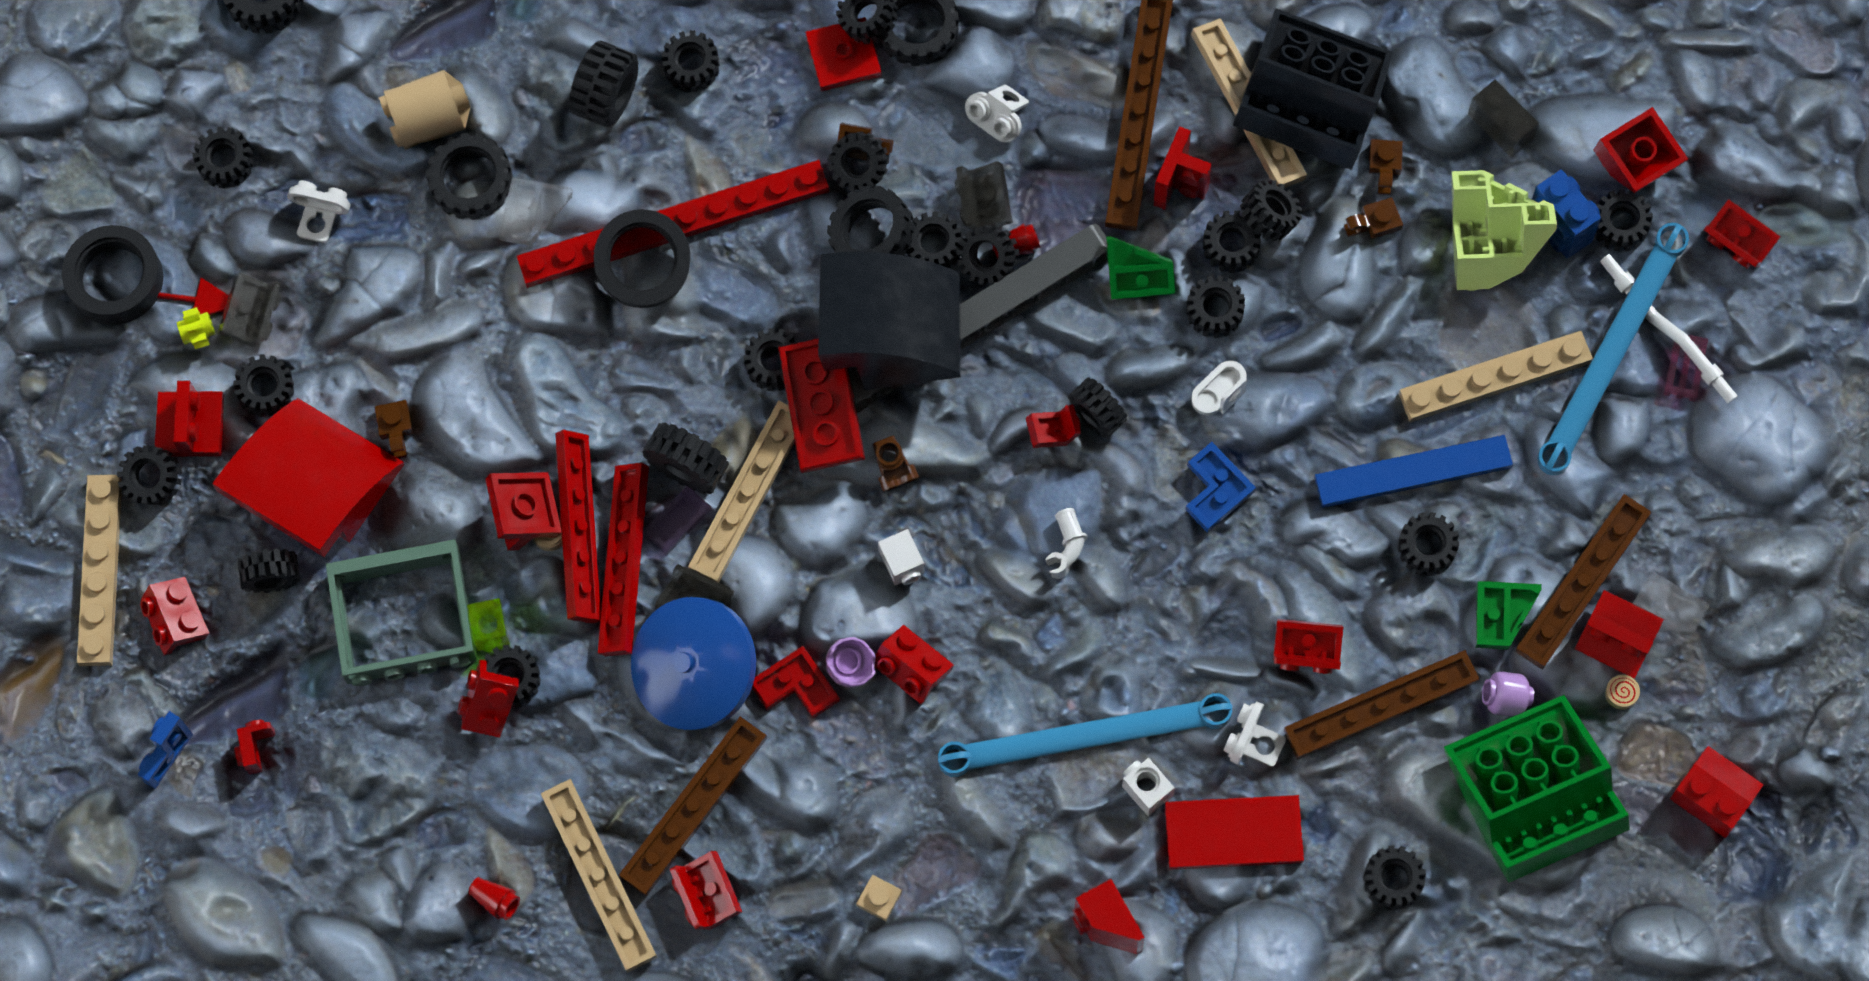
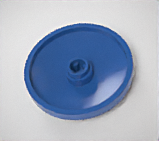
(693, 663)

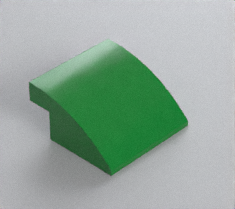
(1537, 788)

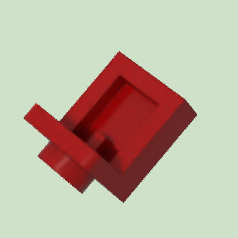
(1053, 428)
(247, 751)

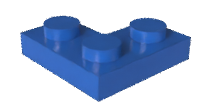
(1225, 487)
(170, 738)

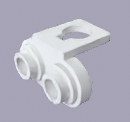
(995, 113)
(315, 202)
(1220, 389)
(1240, 744)

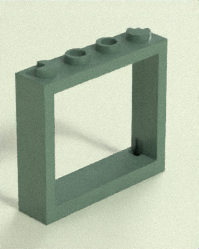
(387, 564)

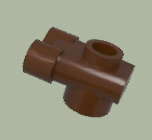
(897, 471)

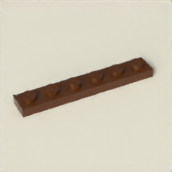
(1583, 581)
(1381, 704)
(693, 806)

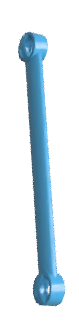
(1613, 348)
(1084, 735)

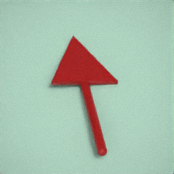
(208, 298)

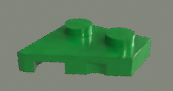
(1137, 271)
(1502, 611)

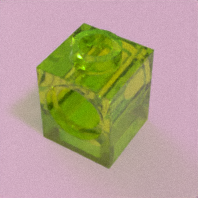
(485, 612)

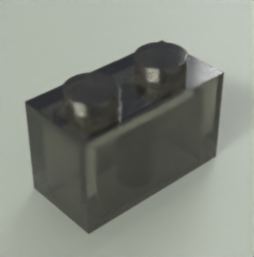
(1503, 118)

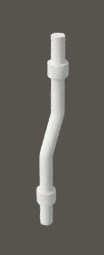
(1710, 373)

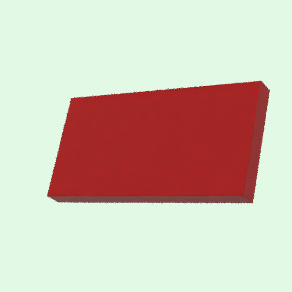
(820, 409)
(1234, 832)

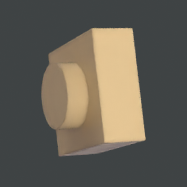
(879, 898)

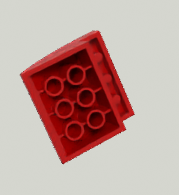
(308, 476)

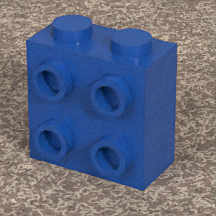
(1575, 215)

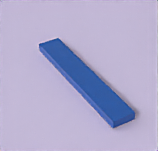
(1413, 471)

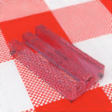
(1680, 391)

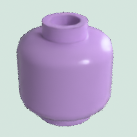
(1507, 693)

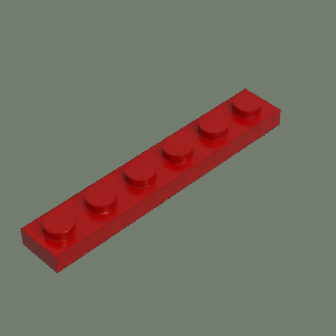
(578, 527)
(623, 559)

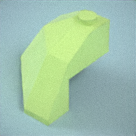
(1495, 229)

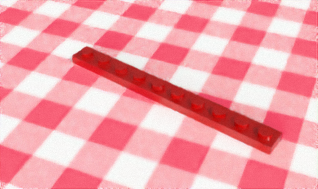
(691, 216)

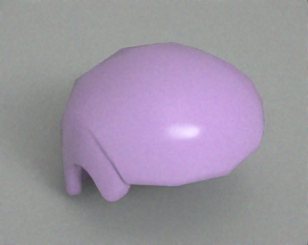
(850, 662)

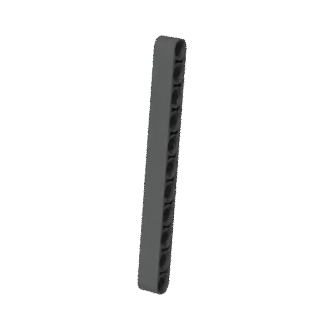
(1014, 295)

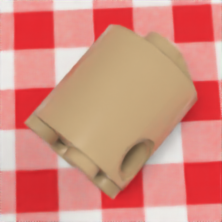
(426, 109)

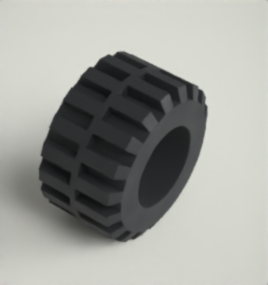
(603, 84)

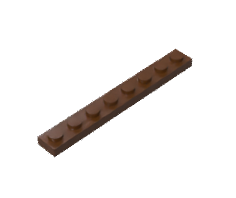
(1138, 115)

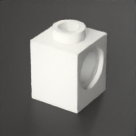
(901, 558)
(1147, 800)

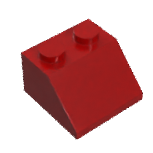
(1640, 151)
(1716, 791)
(1107, 919)

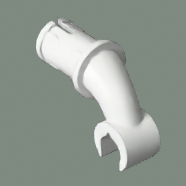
(1073, 543)

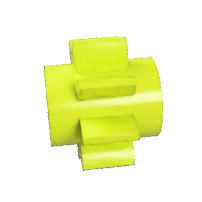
(195, 328)

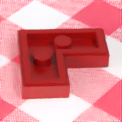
(796, 675)

